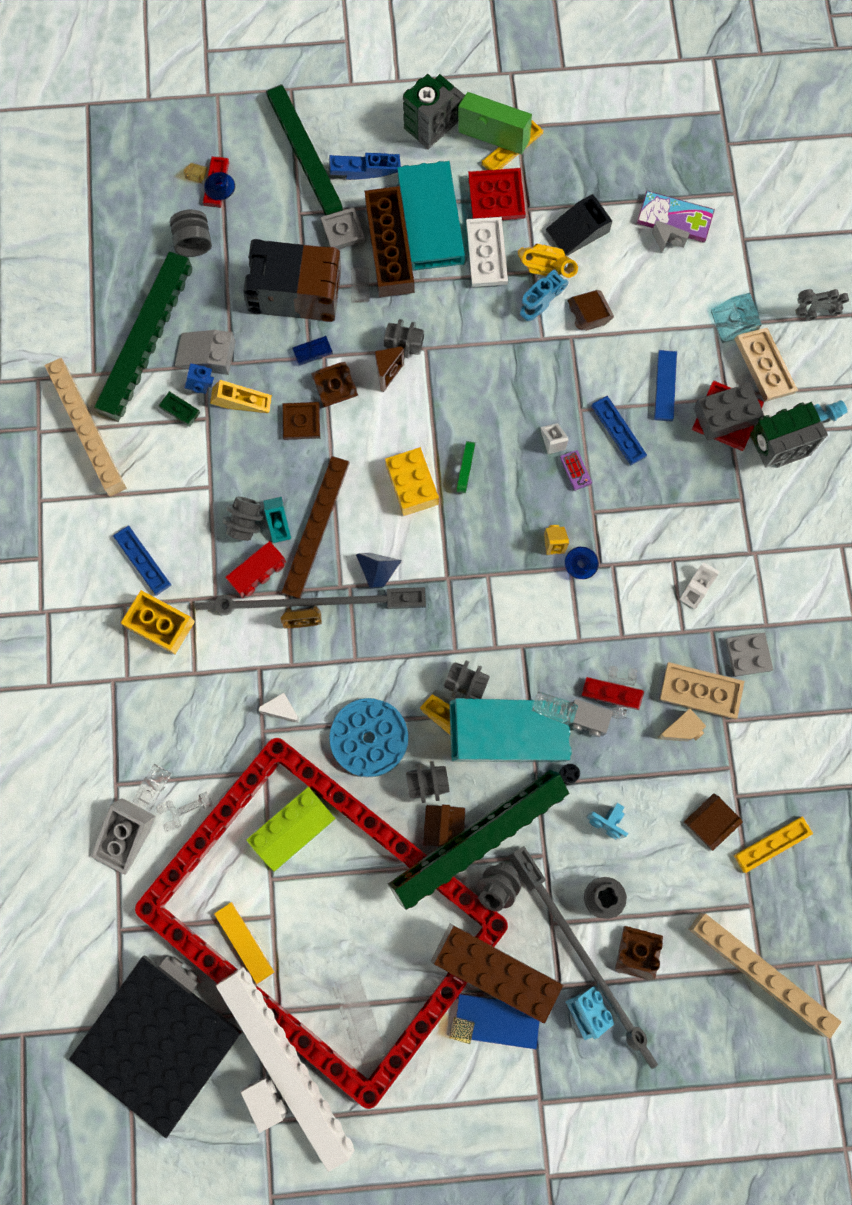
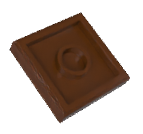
(301, 420)

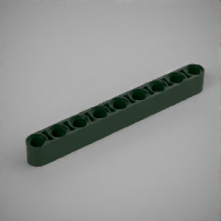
(304, 150)

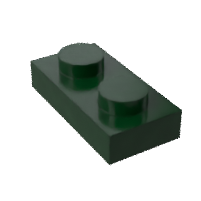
(179, 409)

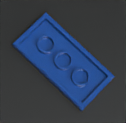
(498, 1022)

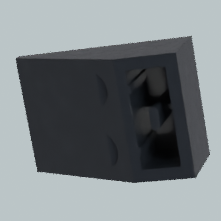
(580, 225)

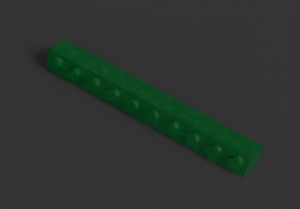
(143, 337)
(478, 839)

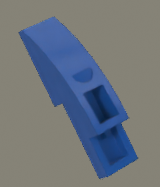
(370, 166)

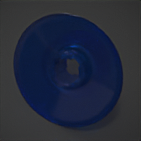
(219, 191)
(585, 555)

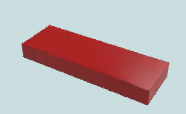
(217, 164)

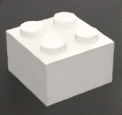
(264, 1103)

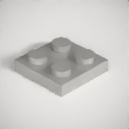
(343, 228)
(749, 654)

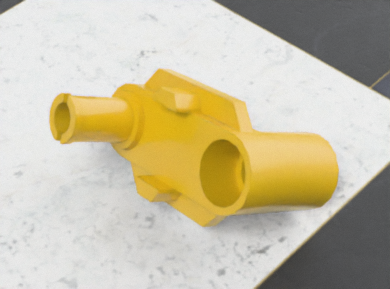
(544, 259)

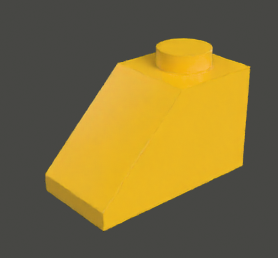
(556, 540)

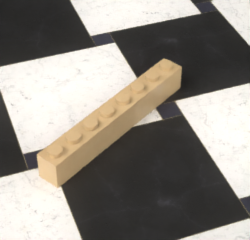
(85, 427)
(765, 975)

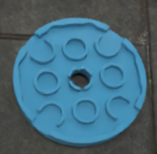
(369, 758)

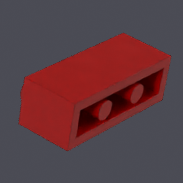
(256, 570)

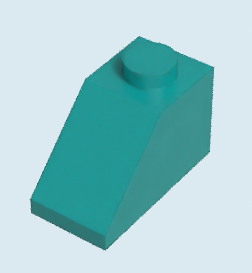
(277, 519)

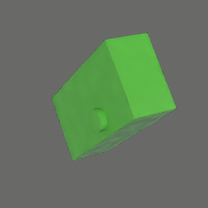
(494, 122)

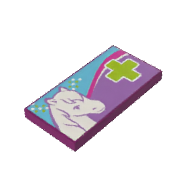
(677, 213)

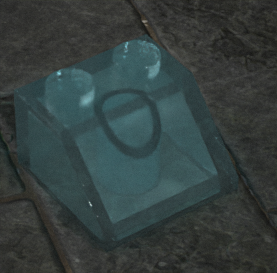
(736, 317)

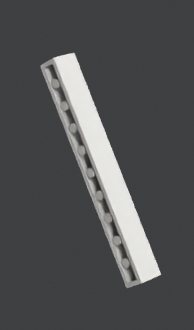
(286, 1069)

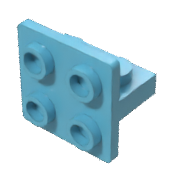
(609, 822)
(590, 1013)

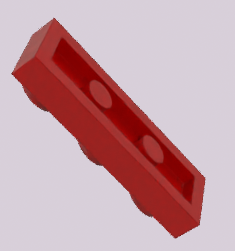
(612, 693)

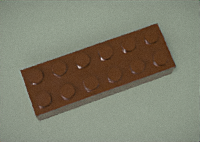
(389, 241)
(497, 973)

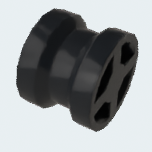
(572, 772)

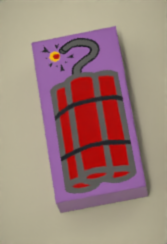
(575, 470)

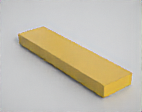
(501, 156)
(773, 844)
(244, 943)

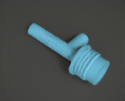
(833, 410)

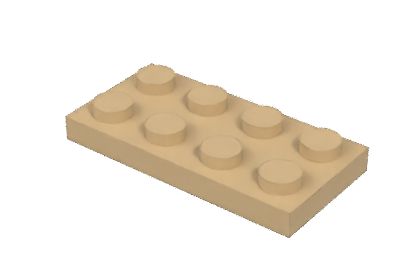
(765, 364)
(701, 691)

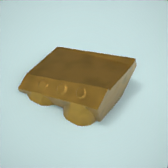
(301, 618)

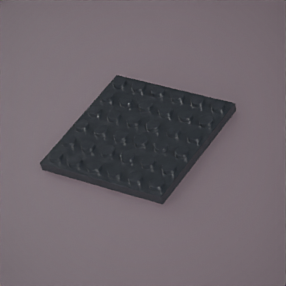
(155, 1046)

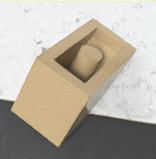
(684, 728)

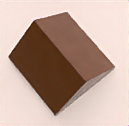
(388, 365)

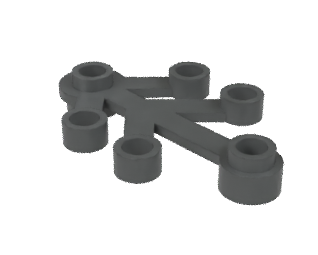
(821, 300)

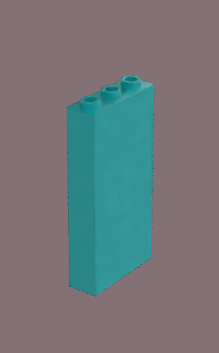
(431, 215)
(506, 732)

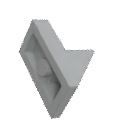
(666, 233)

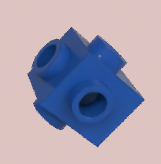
(199, 378)

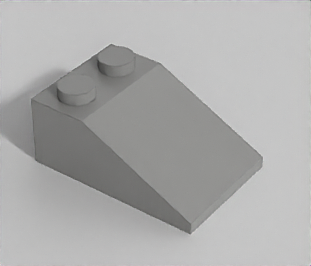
(208, 349)
(122, 835)

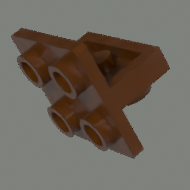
(442, 824)

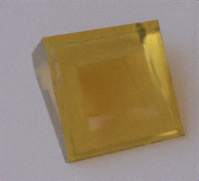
(195, 172)
(462, 1030)

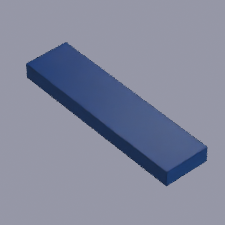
(665, 385)
(619, 430)
(142, 560)

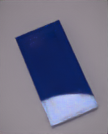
(312, 350)

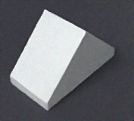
(554, 438)
(279, 708)

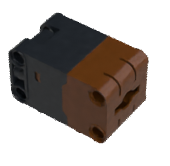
(292, 280)

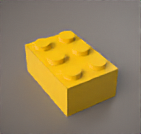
(412, 481)
(157, 622)

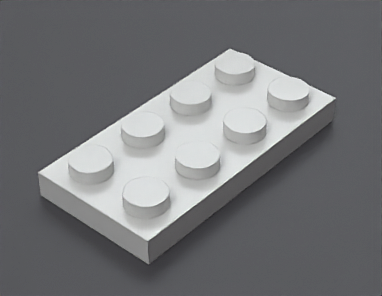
(486, 252)

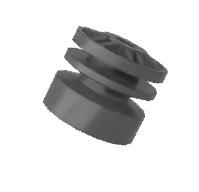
(190, 233)

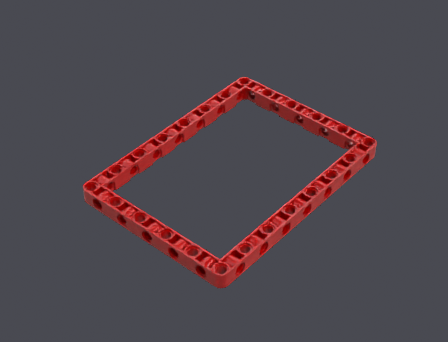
(196, 949)

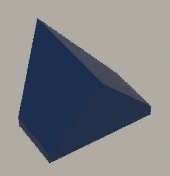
(377, 568)

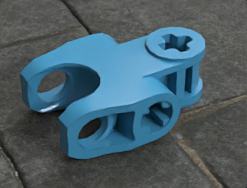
(542, 294)

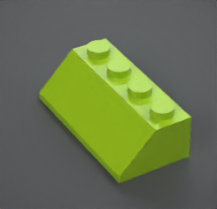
(290, 829)

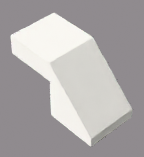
(699, 585)

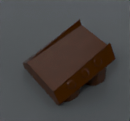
(590, 310)
(334, 384)
(713, 821)
(639, 953)

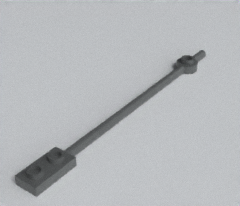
(396, 599)
(533, 879)

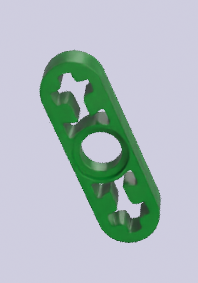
(466, 466)

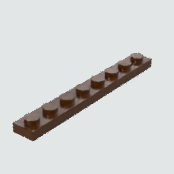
(315, 528)

